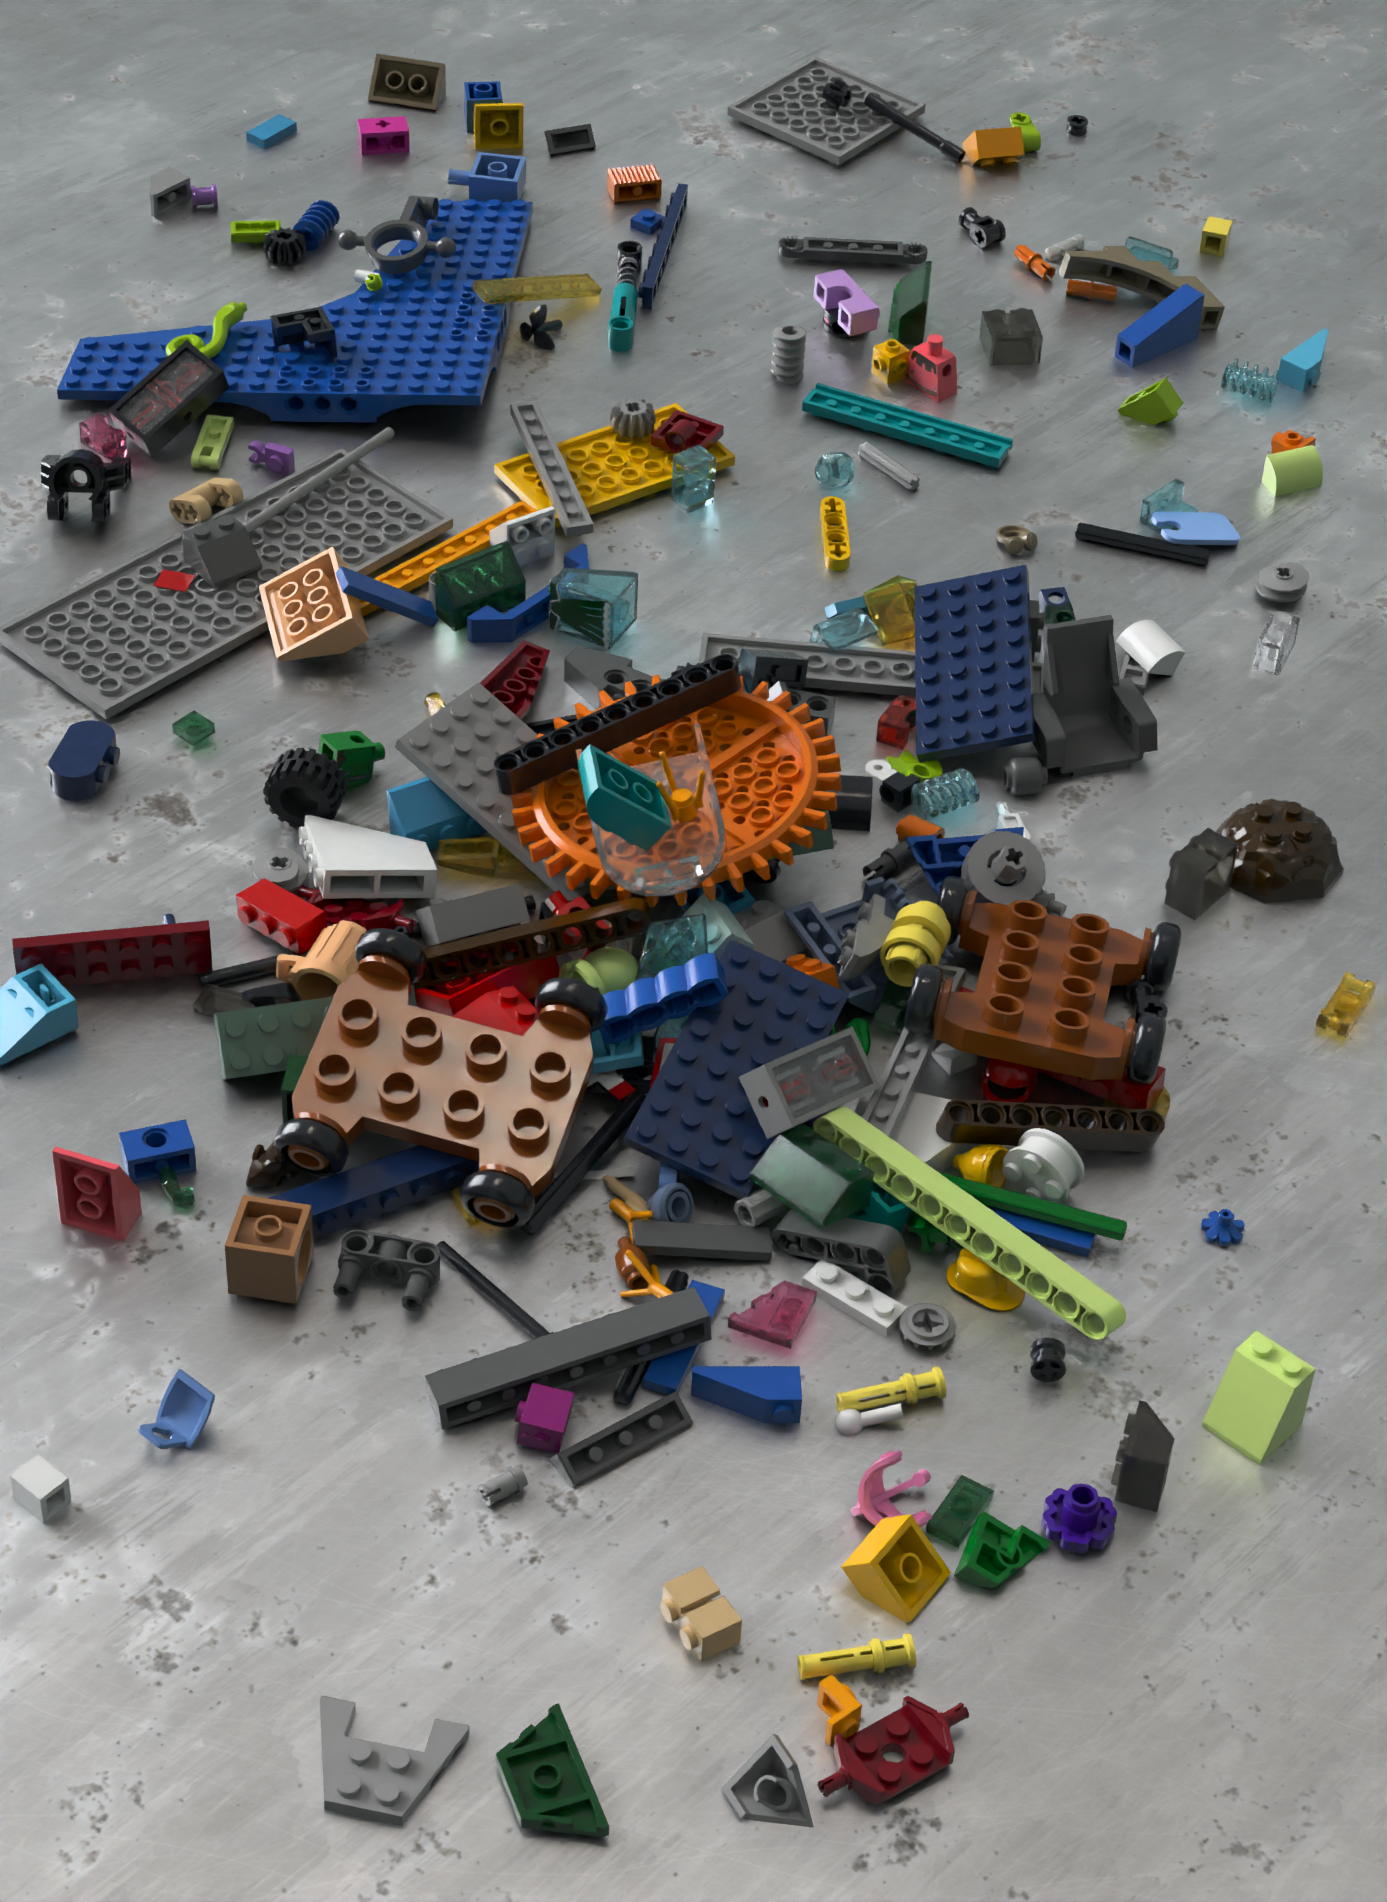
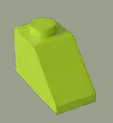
(1153, 404)

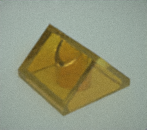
(893, 609)

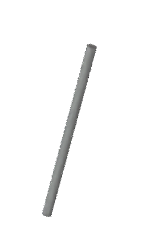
(318, 480)

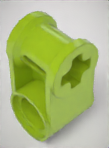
(1030, 134)

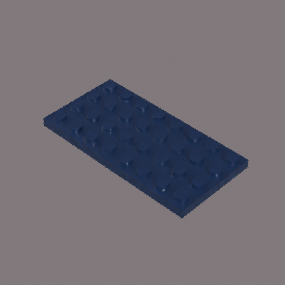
(973, 664)
(697, 1106)

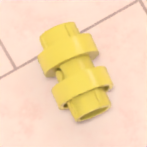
(914, 939)

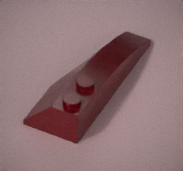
(518, 677)

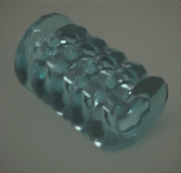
(1250, 380)
(944, 793)

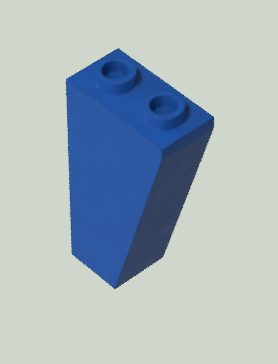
(1162, 328)

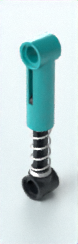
(625, 297)

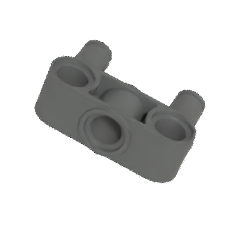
(390, 1261)

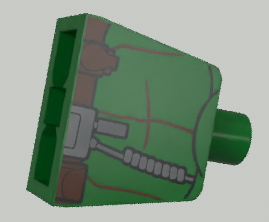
(353, 754)

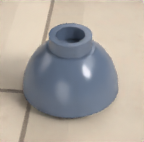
(672, 1203)

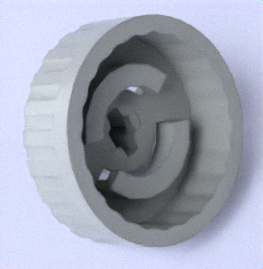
(1009, 856)

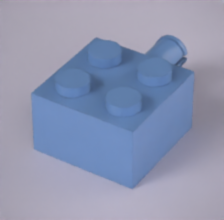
(493, 177)

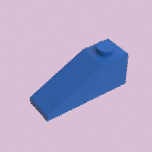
(757, 1392)

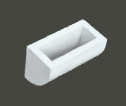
(1151, 647)

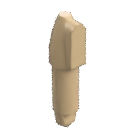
(630, 1198)

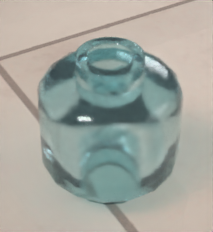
(835, 470)

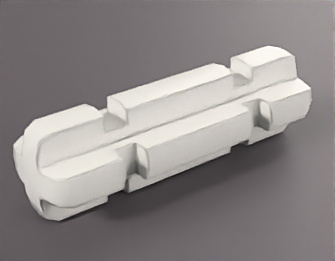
(1070, 244)

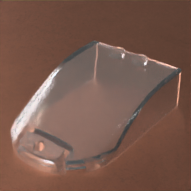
(685, 852)

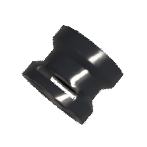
(1047, 1359)

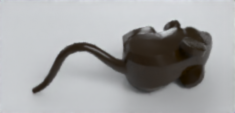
(268, 1168)

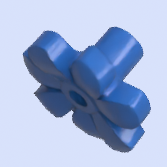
(1222, 1227)

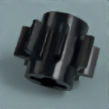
(836, 94)

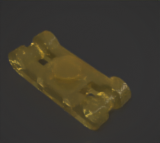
(1346, 1007)

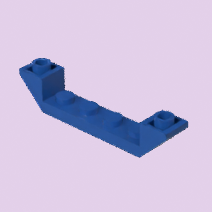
(493, 626)

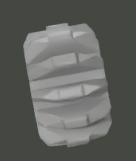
(632, 418)

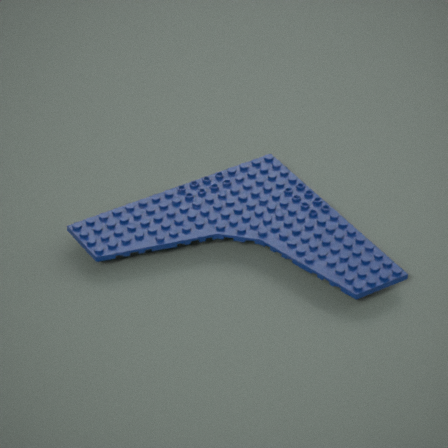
(396, 347)

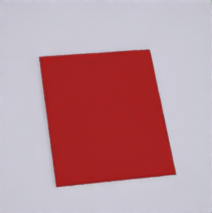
(174, 580)

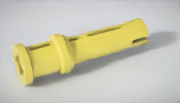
(909, 1392)
(874, 1656)

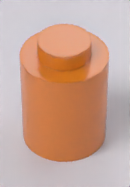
(916, 826)

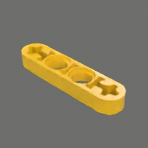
(835, 533)

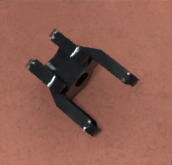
(102, 477)

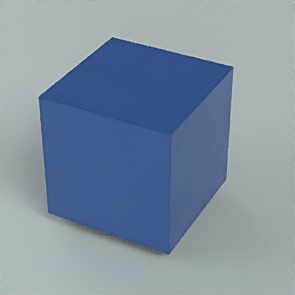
(479, 94)

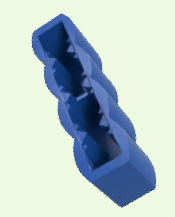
(667, 996)

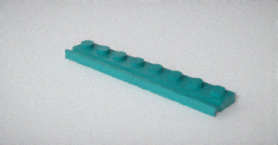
(907, 425)

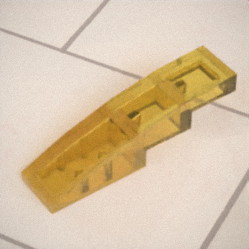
(482, 858)

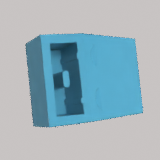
(33, 1012)

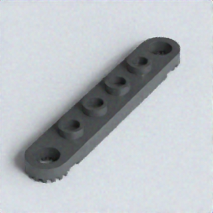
(852, 250)

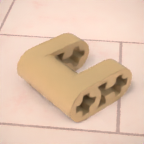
(196, 503)

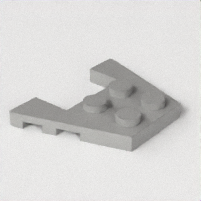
(376, 1777)

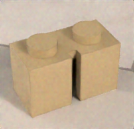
(703, 1623)

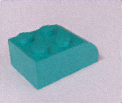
(622, 799)

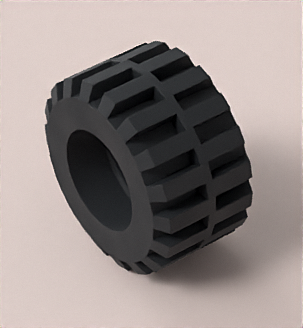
(304, 785)

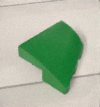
(996, 1551)

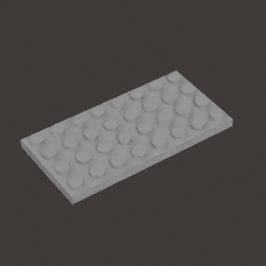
(458, 755)

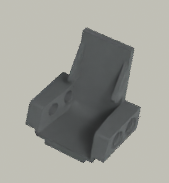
(1086, 714)

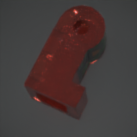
(897, 721)

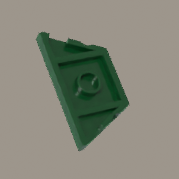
(550, 1780)

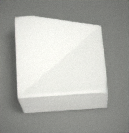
(952, 1059)

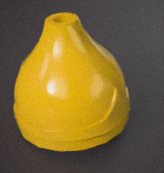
(982, 1164)

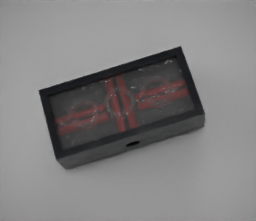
(169, 398)

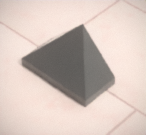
(570, 139)

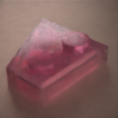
(776, 1315)

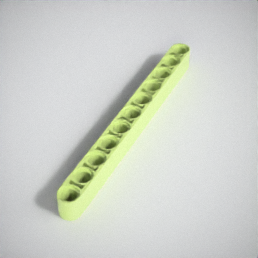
(974, 1225)

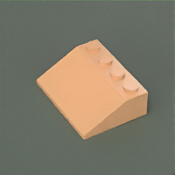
(310, 611)

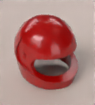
(1010, 1076)

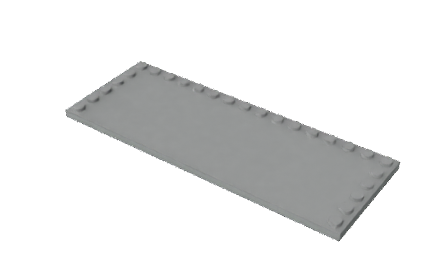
(129, 639)

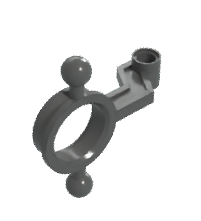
(409, 227)

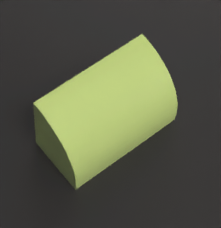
(1292, 471)

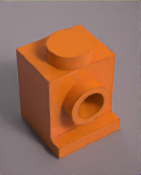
(1289, 441)

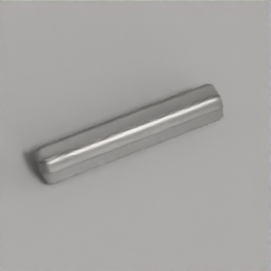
(889, 466)

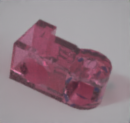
(103, 437)

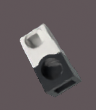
(890, 785)

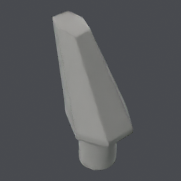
(1050, 904)

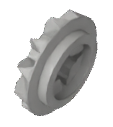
(937, 1318)

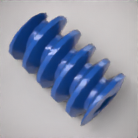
(317, 223)

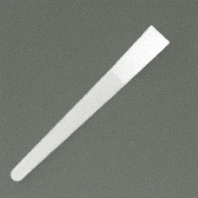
(615, 1172)

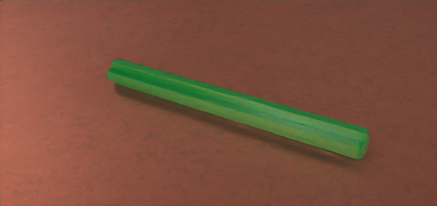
(1042, 1209)

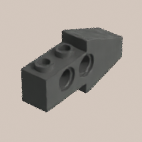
(595, 671)

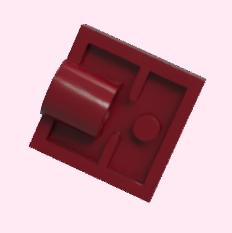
(686, 431)

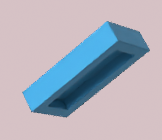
(271, 131)

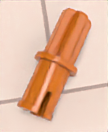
(1034, 262)
(1091, 290)

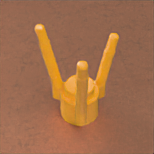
(682, 802)

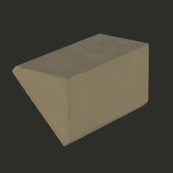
(408, 82)

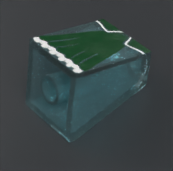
(593, 604)

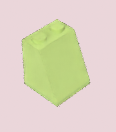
(1260, 1398)

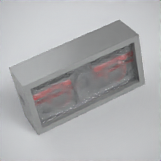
(809, 1082)

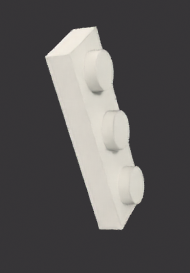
(854, 1297)

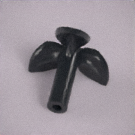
(540, 328)

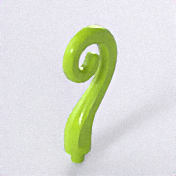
(223, 321)

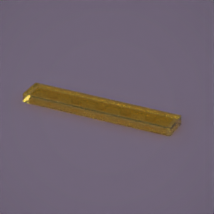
(536, 288)

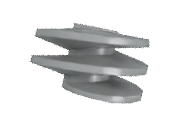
(1283, 582)
(282, 869)

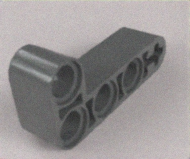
(848, 1242)

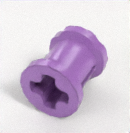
(204, 196)

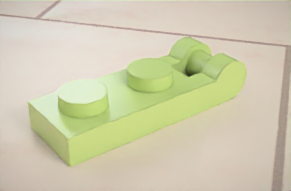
(212, 442)

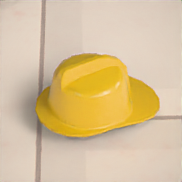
(983, 1283)

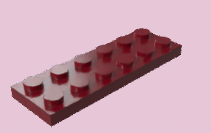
(118, 953)

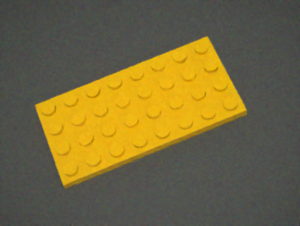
(605, 468)

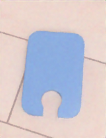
(1196, 528)

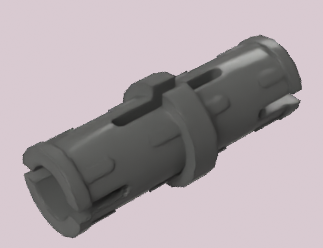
(890, 861)

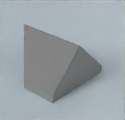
(770, 1787)

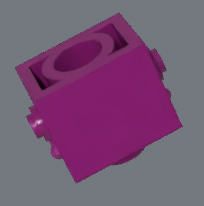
(544, 1417)

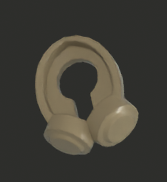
(1014, 544)

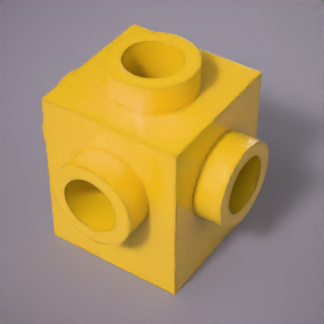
(890, 361)

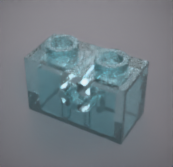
(693, 478)

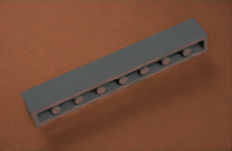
(568, 1357)

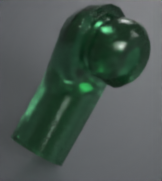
(171, 1187)

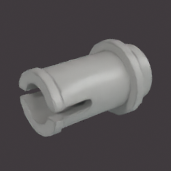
(503, 1485)

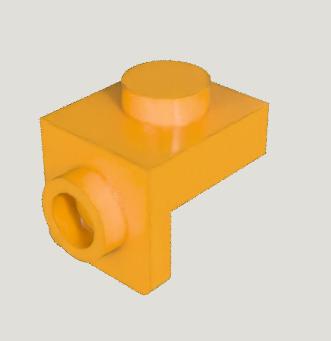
(840, 1706)

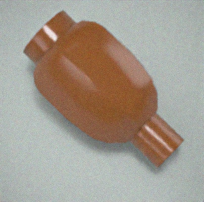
(627, 1271)

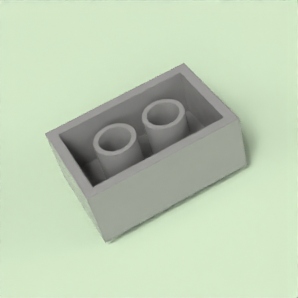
(473, 915)

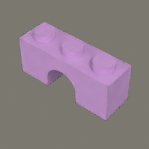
(856, 310)

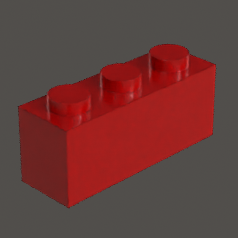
(280, 915)

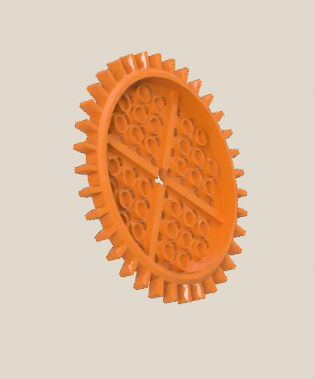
(764, 774)

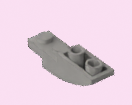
(865, 940)

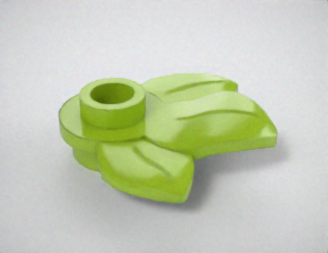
(909, 764)

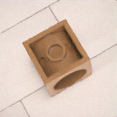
(269, 1249)

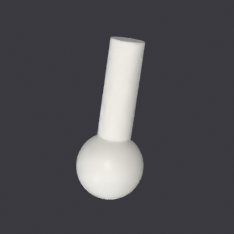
(851, 1421)

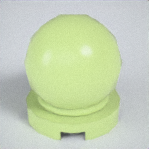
(603, 969)

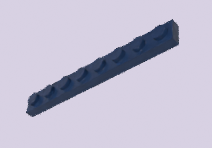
(663, 247)

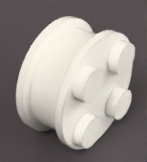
(1043, 1166)

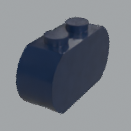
(83, 760)

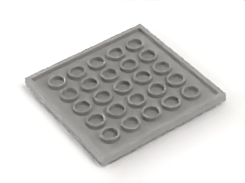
(796, 113)

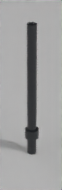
(491, 1291)

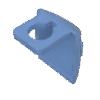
(181, 1413)

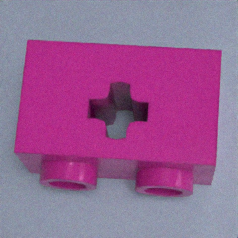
(383, 135)

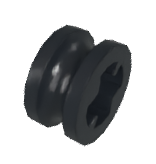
(1077, 125)

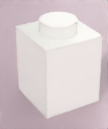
(40, 1488)

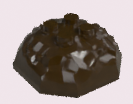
(1282, 852)

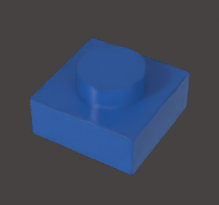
(646, 221)

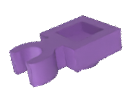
(275, 456)

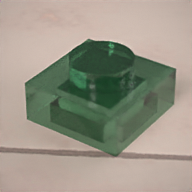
(193, 728)

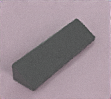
(622, 1439)

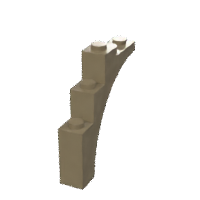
(1149, 278)

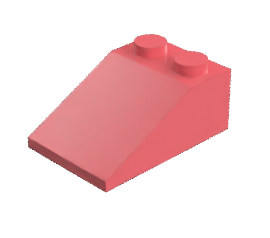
(95, 1195)

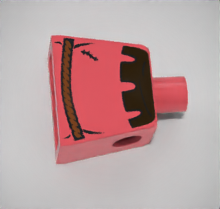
(932, 369)

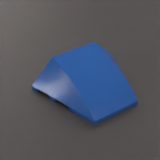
(945, 855)

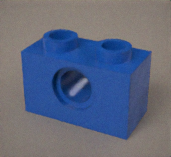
(157, 1146)

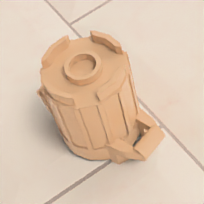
(325, 965)

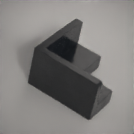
(302, 326)
(772, 667)

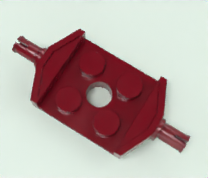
(359, 911)
(913, 1732)

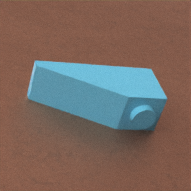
(1302, 365)

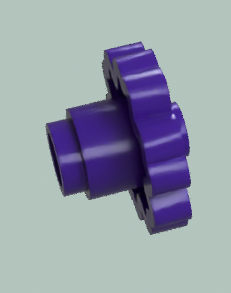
(1079, 1518)

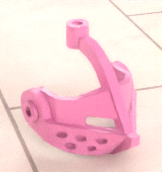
(874, 1498)

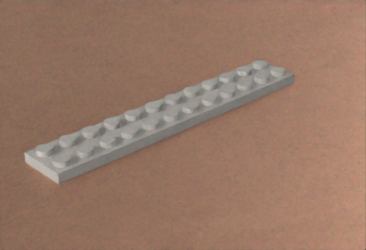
(845, 669)

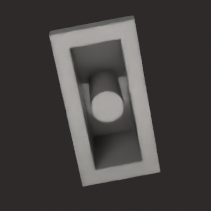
(168, 190)

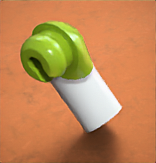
(371, 279)

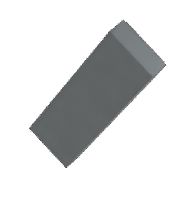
(702, 1240)

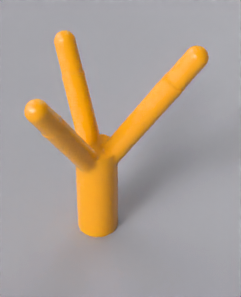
(628, 1213)
(655, 1287)

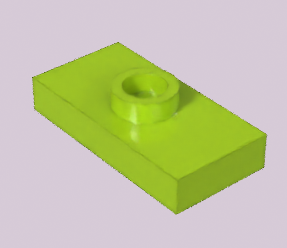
(252, 230)

